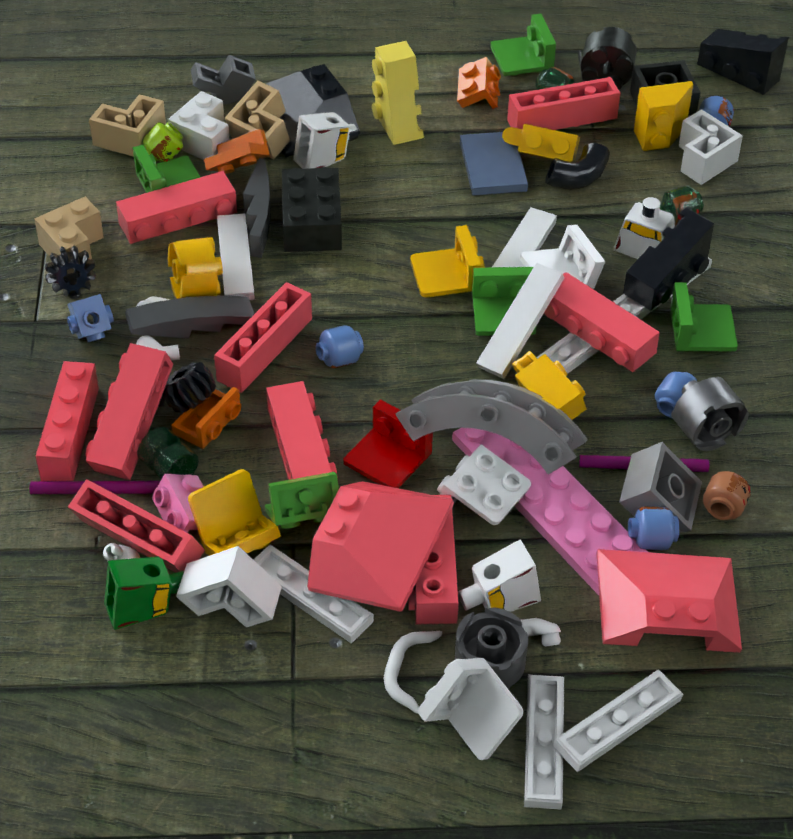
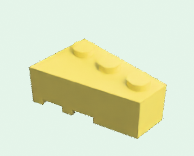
(394, 92)

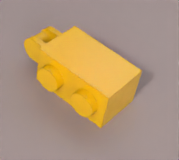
(543, 142)
(551, 383)

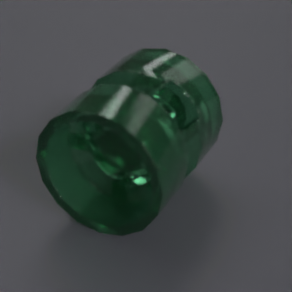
(166, 454)

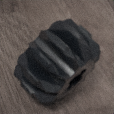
(79, 278)
(189, 387)

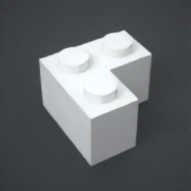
(201, 125)
(707, 146)
(232, 583)

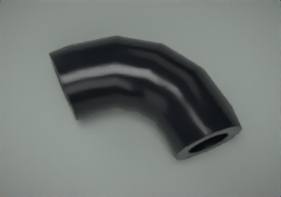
(580, 172)

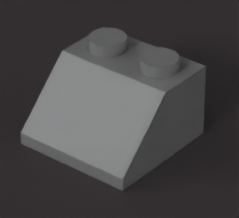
(661, 480)

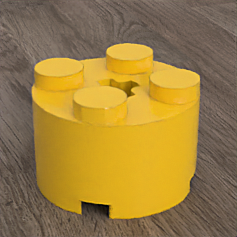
(194, 268)

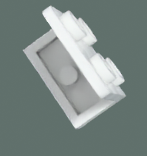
(574, 256)
(486, 485)
(474, 704)

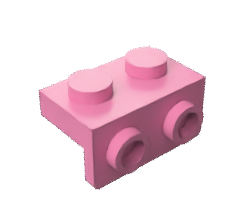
(172, 499)

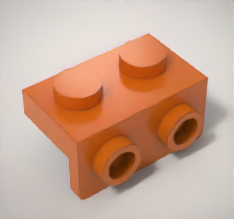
(478, 82)
(239, 152)
(208, 418)

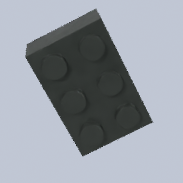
(311, 209)

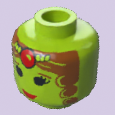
(163, 141)

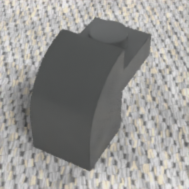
(228, 83)

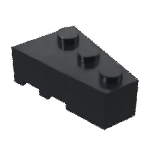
(744, 58)
(675, 259)

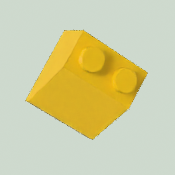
(661, 114)

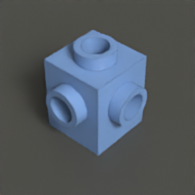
(101, 316)

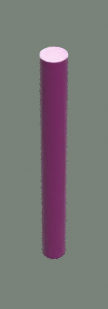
(622, 462)
(73, 487)

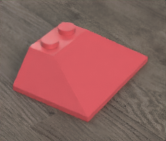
(375, 543)
(667, 597)

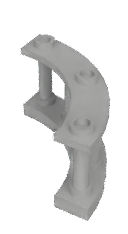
(499, 409)

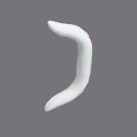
(394, 664)

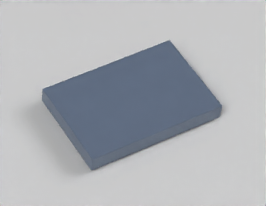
(492, 164)

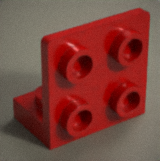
(387, 451)

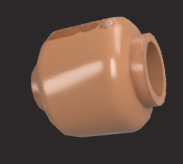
(726, 495)

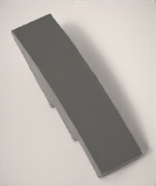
(257, 208)
(182, 315)

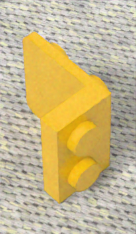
(448, 269)
(231, 516)

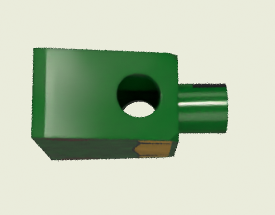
(138, 590)

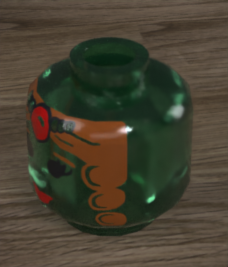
(553, 77)
(677, 199)

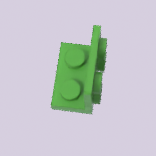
(526, 53)
(162, 174)
(493, 294)
(701, 325)
(301, 499)

